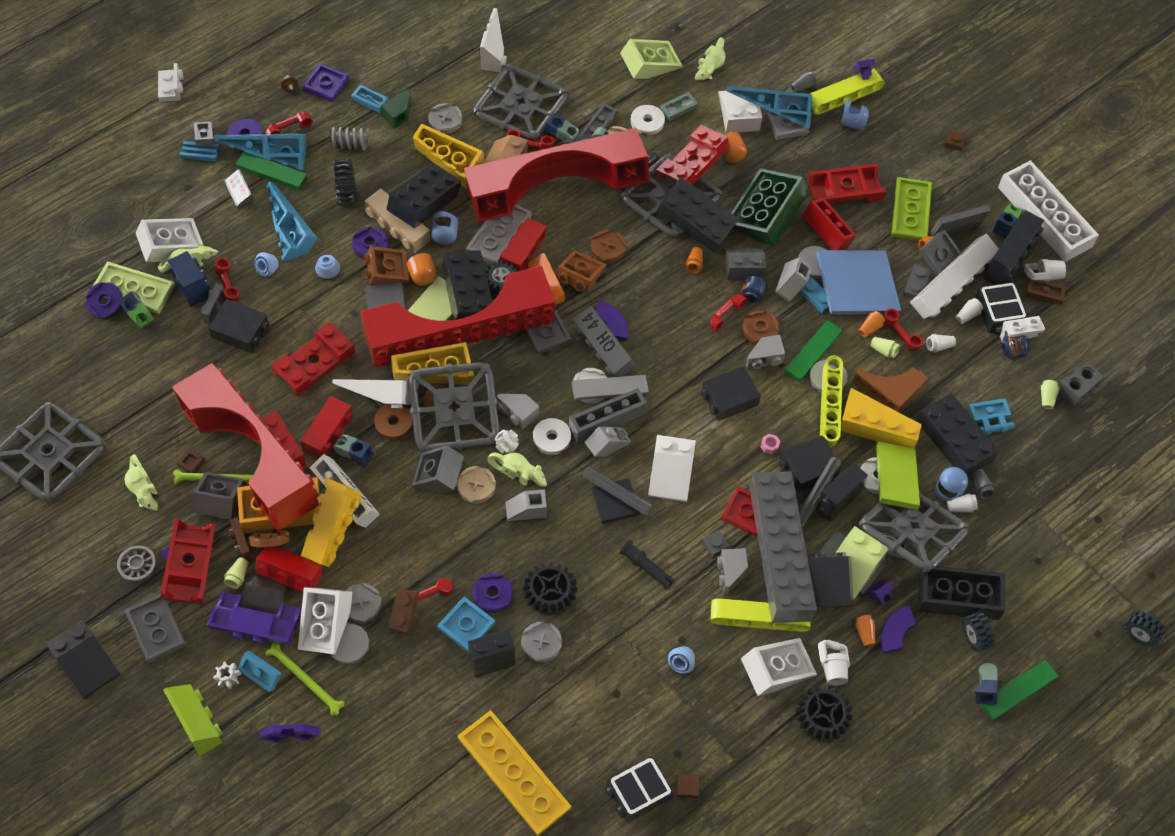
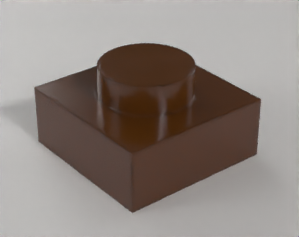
(955, 140)

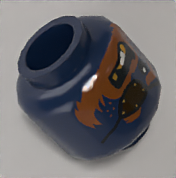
(754, 288)
(1016, 347)

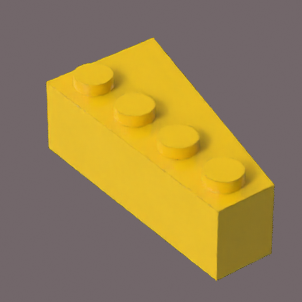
(878, 422)

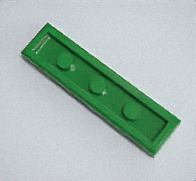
(271, 170)
(813, 351)
(1021, 689)

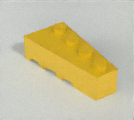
(447, 151)
(435, 357)
(330, 522)

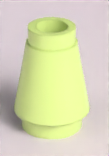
(886, 347)
(1049, 393)
(236, 574)

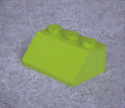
(194, 717)

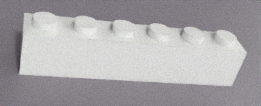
(954, 276)

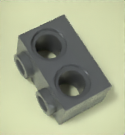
(1081, 385)

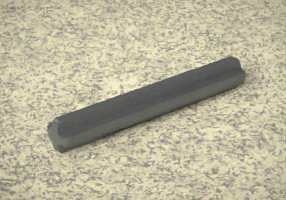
(821, 484)
(616, 490)

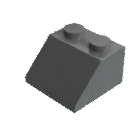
(744, 263)
(438, 470)
(216, 495)

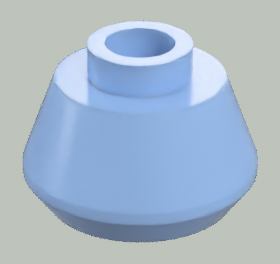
(266, 264)
(327, 267)
(682, 659)

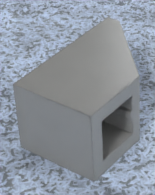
(793, 278)
(766, 352)
(519, 408)
(607, 440)
(527, 506)
(733, 567)

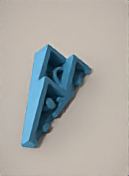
(788, 105)
(282, 148)
(293, 231)

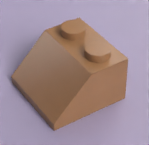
(507, 147)

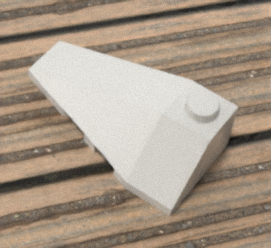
(492, 46)
(385, 391)

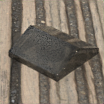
(263, 594)

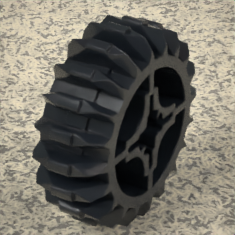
(345, 182)
(560, 599)
(830, 728)

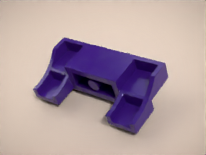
(253, 624)

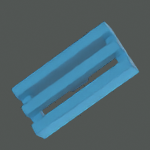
(367, 100)
(199, 152)

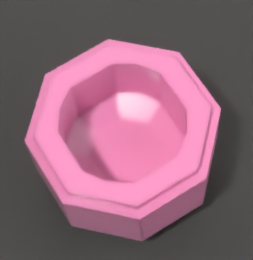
(770, 444)

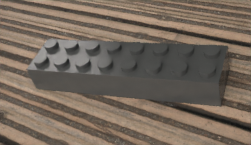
(782, 547)

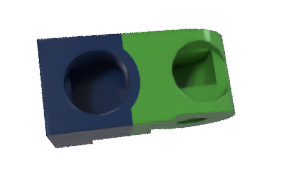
(1007, 220)
(136, 309)

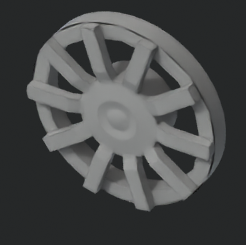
(136, 563)

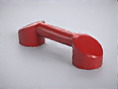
(302, 118)
(545, 142)
(222, 269)
(737, 301)
(913, 342)
(443, 587)

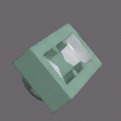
(679, 106)

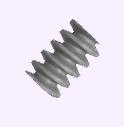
(350, 138)

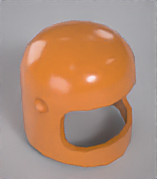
(737, 148)
(422, 269)

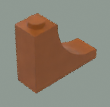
(892, 391)

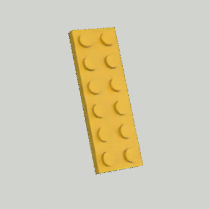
(514, 772)

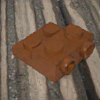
(386, 266)
(580, 271)

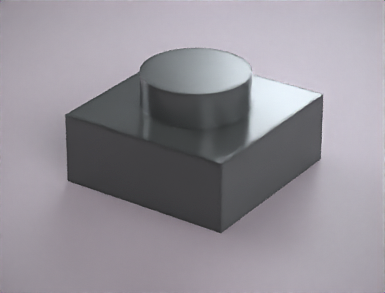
(715, 543)

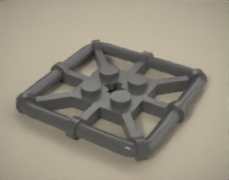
(516, 94)
(658, 194)
(461, 396)
(49, 462)
(918, 538)

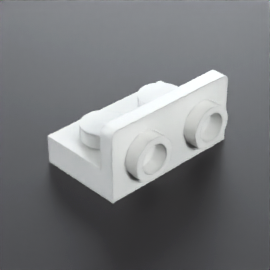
(169, 84)
(1027, 326)

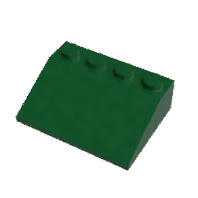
(769, 205)

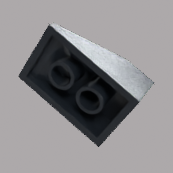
(83, 659)

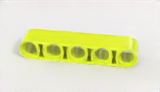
(847, 89)
(835, 394)
(750, 615)

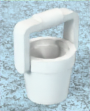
(1047, 270)
(834, 664)

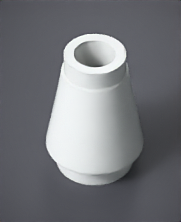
(969, 311)
(940, 342)
(964, 503)

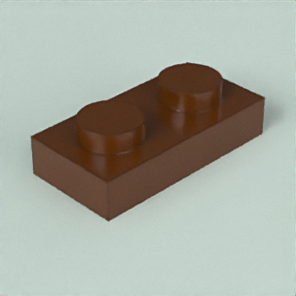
(1046, 291)
(237, 533)
(403, 610)

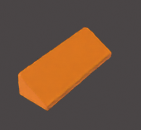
(555, 287)

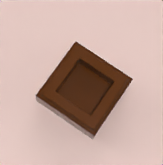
(190, 461)
(687, 785)

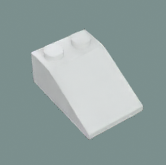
(739, 114)
(163, 236)
(671, 468)
(323, 619)
(778, 666)

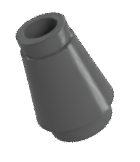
(804, 82)
(983, 484)

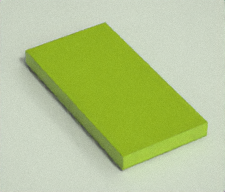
(911, 209)
(897, 475)

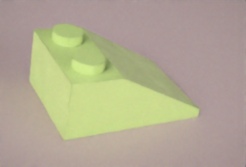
(649, 58)
(865, 556)

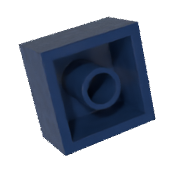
(189, 278)

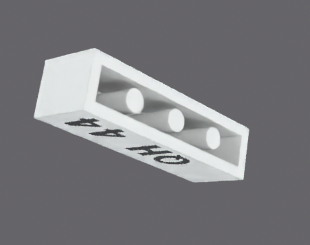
(327, 468)

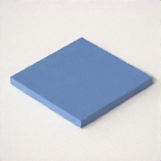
(857, 281)

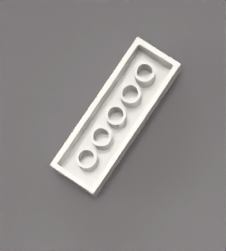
(1063, 226)

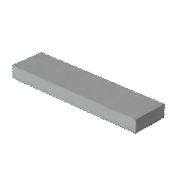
(608, 387)

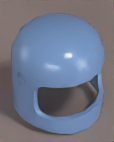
(853, 117)
(442, 234)
(953, 480)

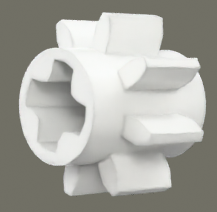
(506, 441)
(224, 680)

